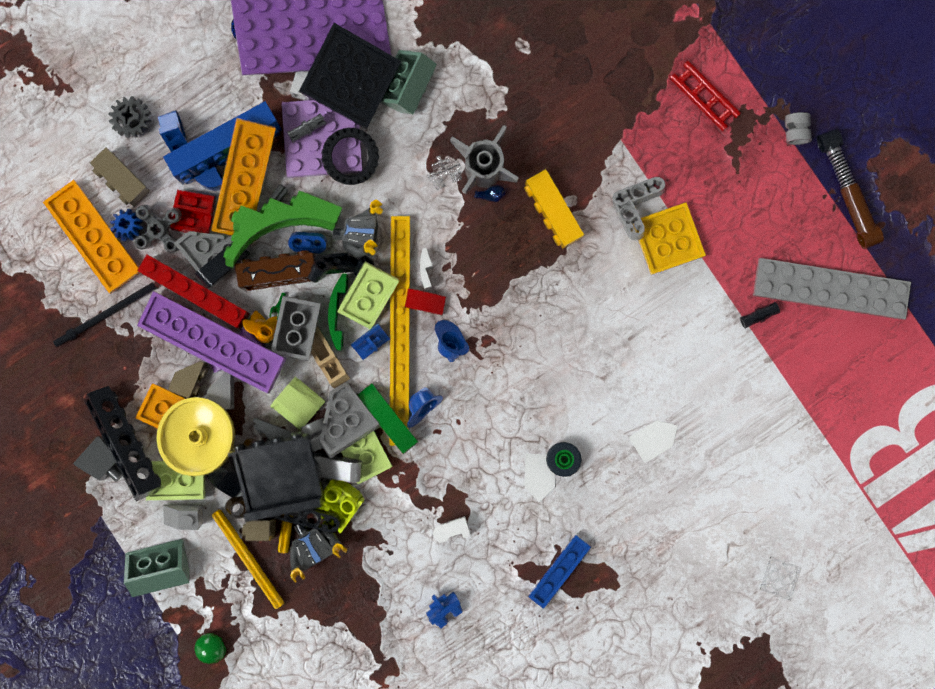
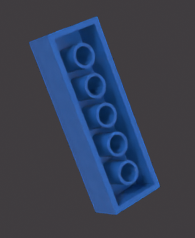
(213, 147)

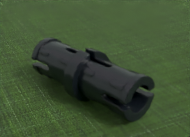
(759, 315)

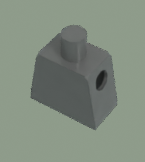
(98, 461)

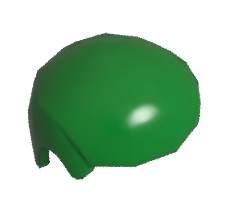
(210, 648)

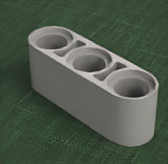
(338, 467)

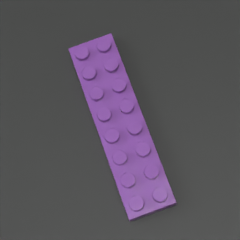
(211, 342)

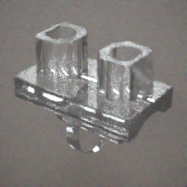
(437, 176)

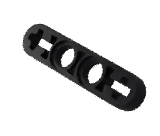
(303, 520)

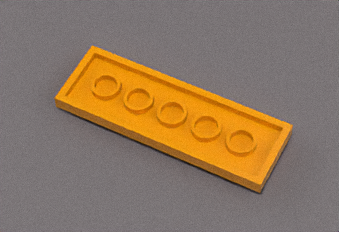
(243, 172)
(92, 236)

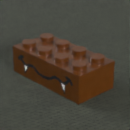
(275, 271)

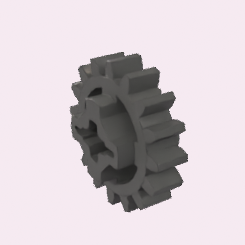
(126, 109)

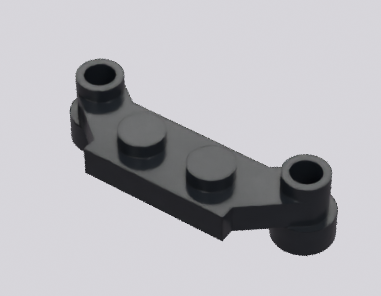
(336, 263)

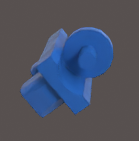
(370, 341)
(441, 607)

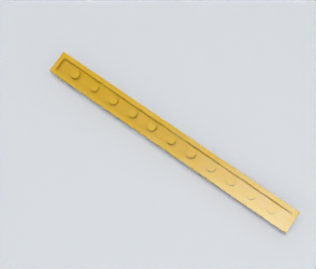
(400, 319)

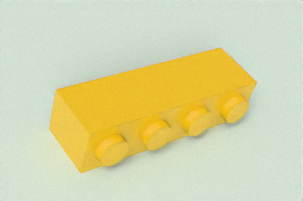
(554, 209)

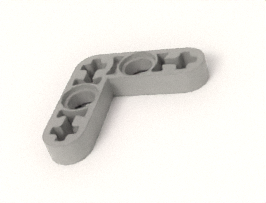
(628, 205)

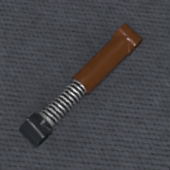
(867, 231)

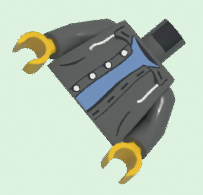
(360, 232)
(312, 548)

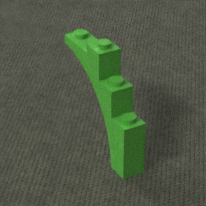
(303, 210)

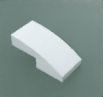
(425, 264)

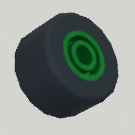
(558, 456)

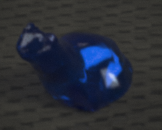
(493, 193)

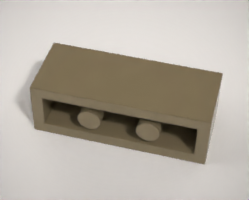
(119, 177)

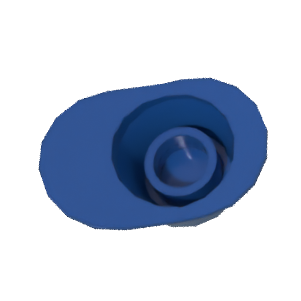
(451, 340)
(421, 404)

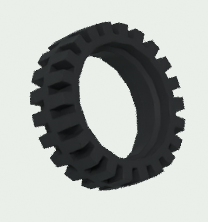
(372, 162)

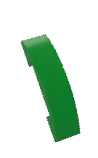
(340, 288)
(387, 418)

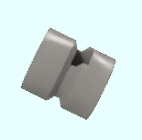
(798, 128)
(314, 430)

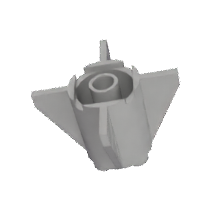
(484, 162)

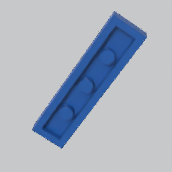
(559, 571)

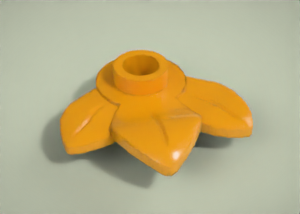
(259, 325)

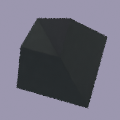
(226, 478)

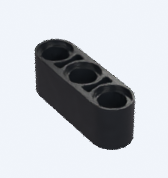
(217, 268)

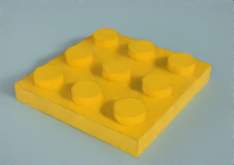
(670, 239)

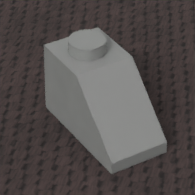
(222, 391)
(183, 516)

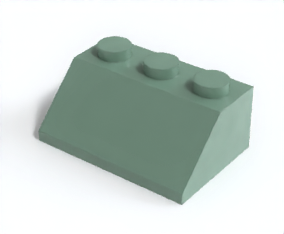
(409, 81)
(156, 568)

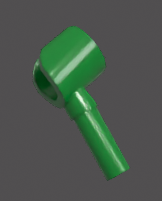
(275, 309)

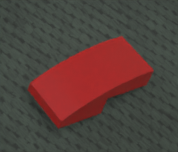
(425, 302)

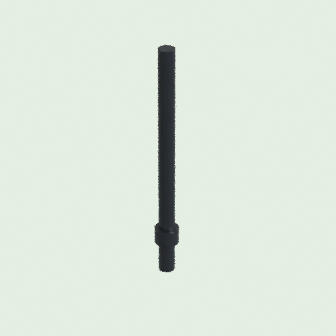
(73, 333)

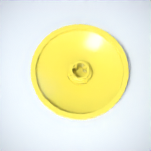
(195, 436)

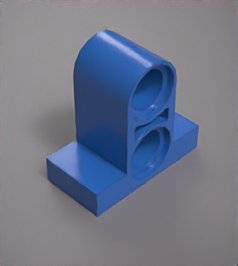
(172, 130)

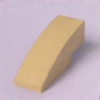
(328, 360)

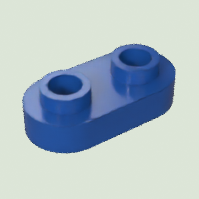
(308, 242)

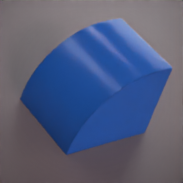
(210, 179)

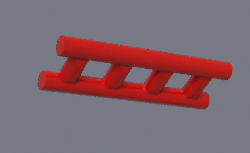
(705, 107)

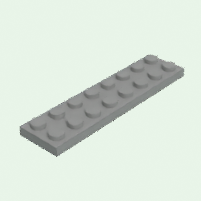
(831, 289)

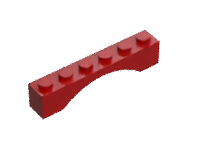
(193, 291)

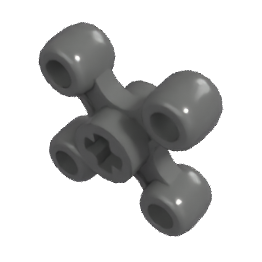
(153, 233)

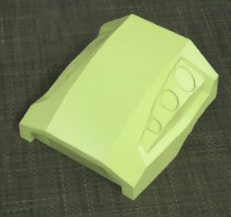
(297, 403)

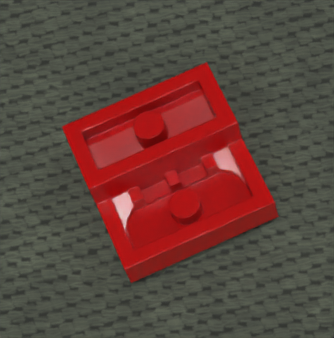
(196, 212)

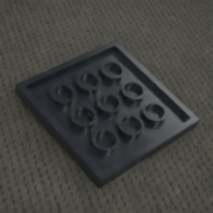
(349, 76)

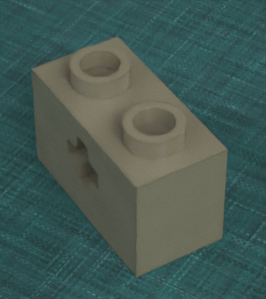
(259, 529)

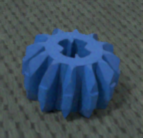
(120, 221)

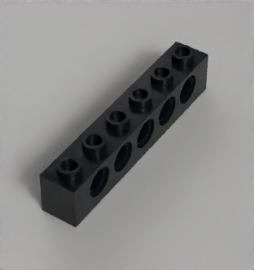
(139, 487)

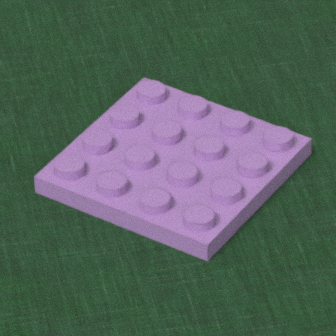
(305, 155)

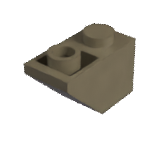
(187, 380)

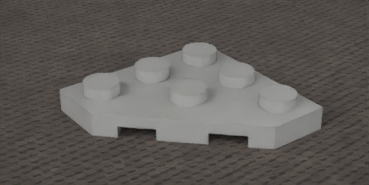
(202, 247)
(345, 421)

